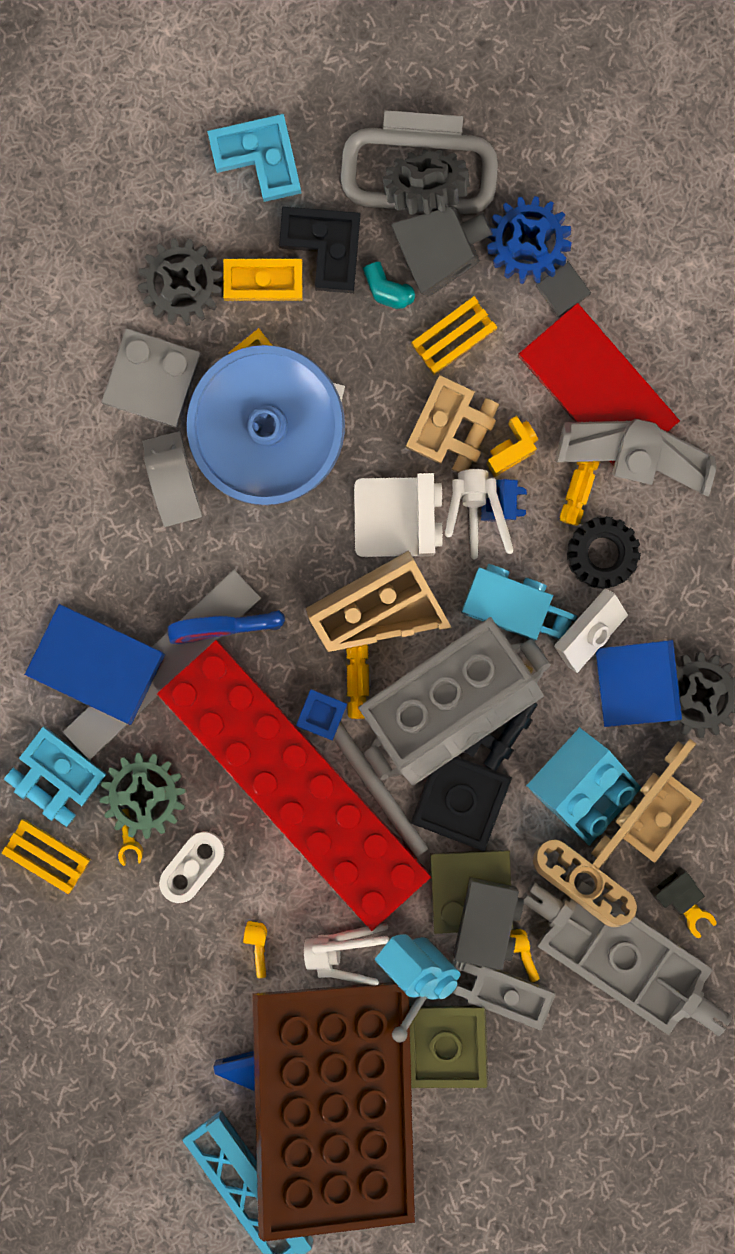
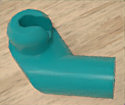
(385, 291)

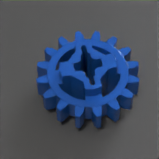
(543, 229)

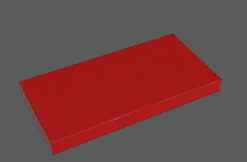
(592, 375)

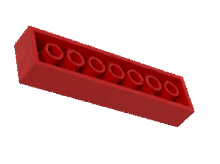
(294, 785)

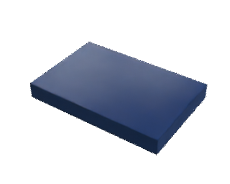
(95, 664)

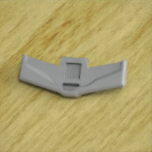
(638, 452)

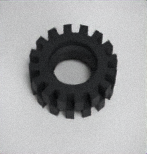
(627, 552)

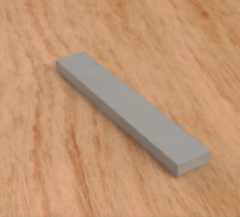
(230, 598)

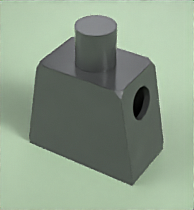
(440, 246)

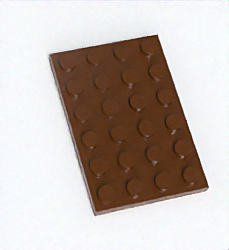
(332, 1110)

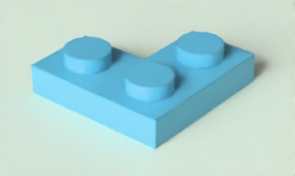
(263, 144)

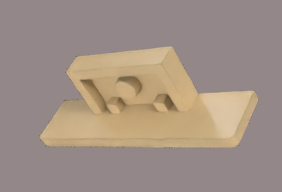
(658, 815)

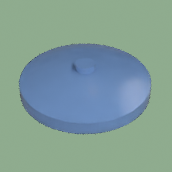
(265, 425)

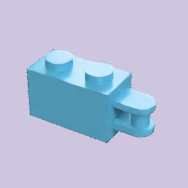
(514, 605)

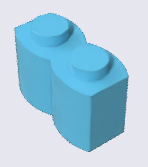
(418, 967)

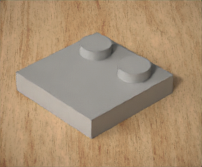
(151, 378)

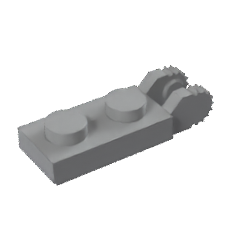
(505, 994)

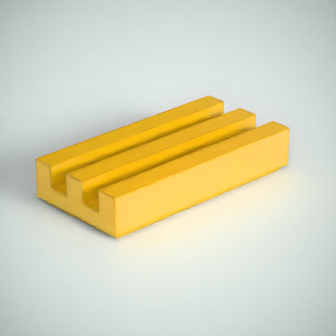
(480, 315)
(17, 839)

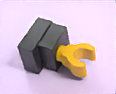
(683, 895)

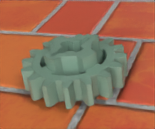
(160, 793)

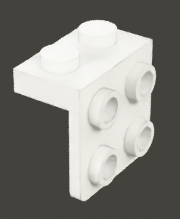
(397, 516)

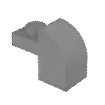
(171, 479)

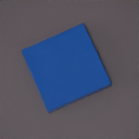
(638, 684)

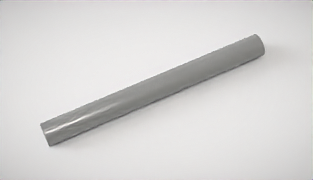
(379, 791)

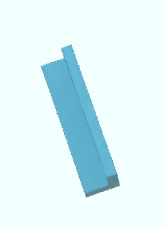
(246, 1166)

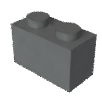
(487, 924)

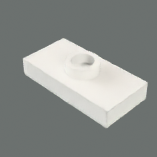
(591, 630)

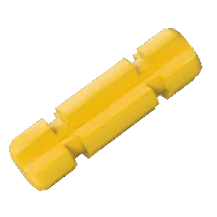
(578, 492)
(357, 680)

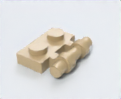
(441, 419)

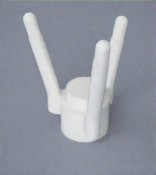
(474, 488)
(324, 952)

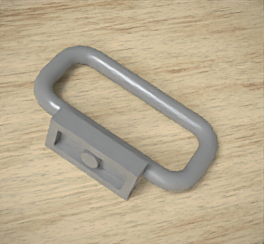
(419, 131)

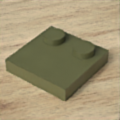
(450, 881)
(449, 1047)

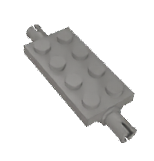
(627, 961)

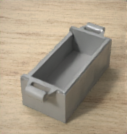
(451, 702)

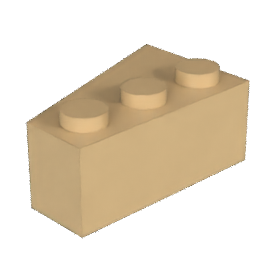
(378, 606)

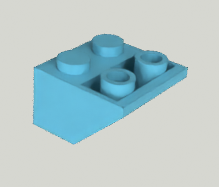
(584, 786)

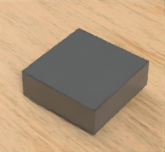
(563, 289)

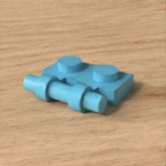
(62, 767)

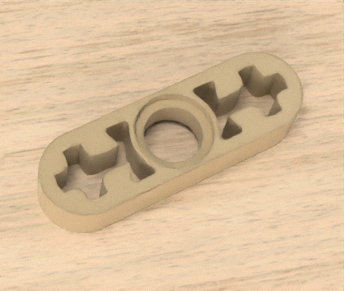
(602, 909)

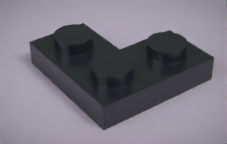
(332, 236)

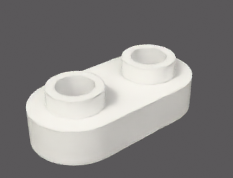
(192, 866)

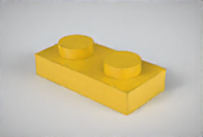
(262, 279)

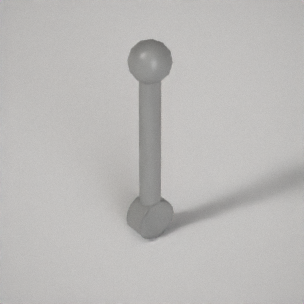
(400, 1033)

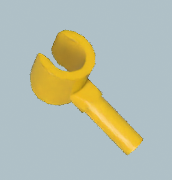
(129, 843)
(256, 934)
(523, 946)

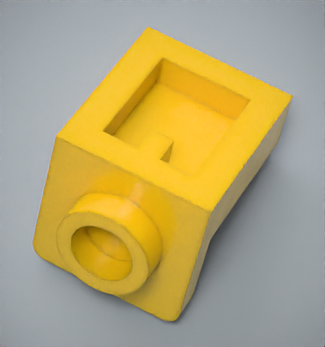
(509, 454)

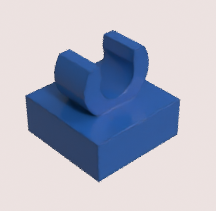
(507, 494)
(321, 714)

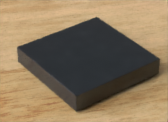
(462, 802)

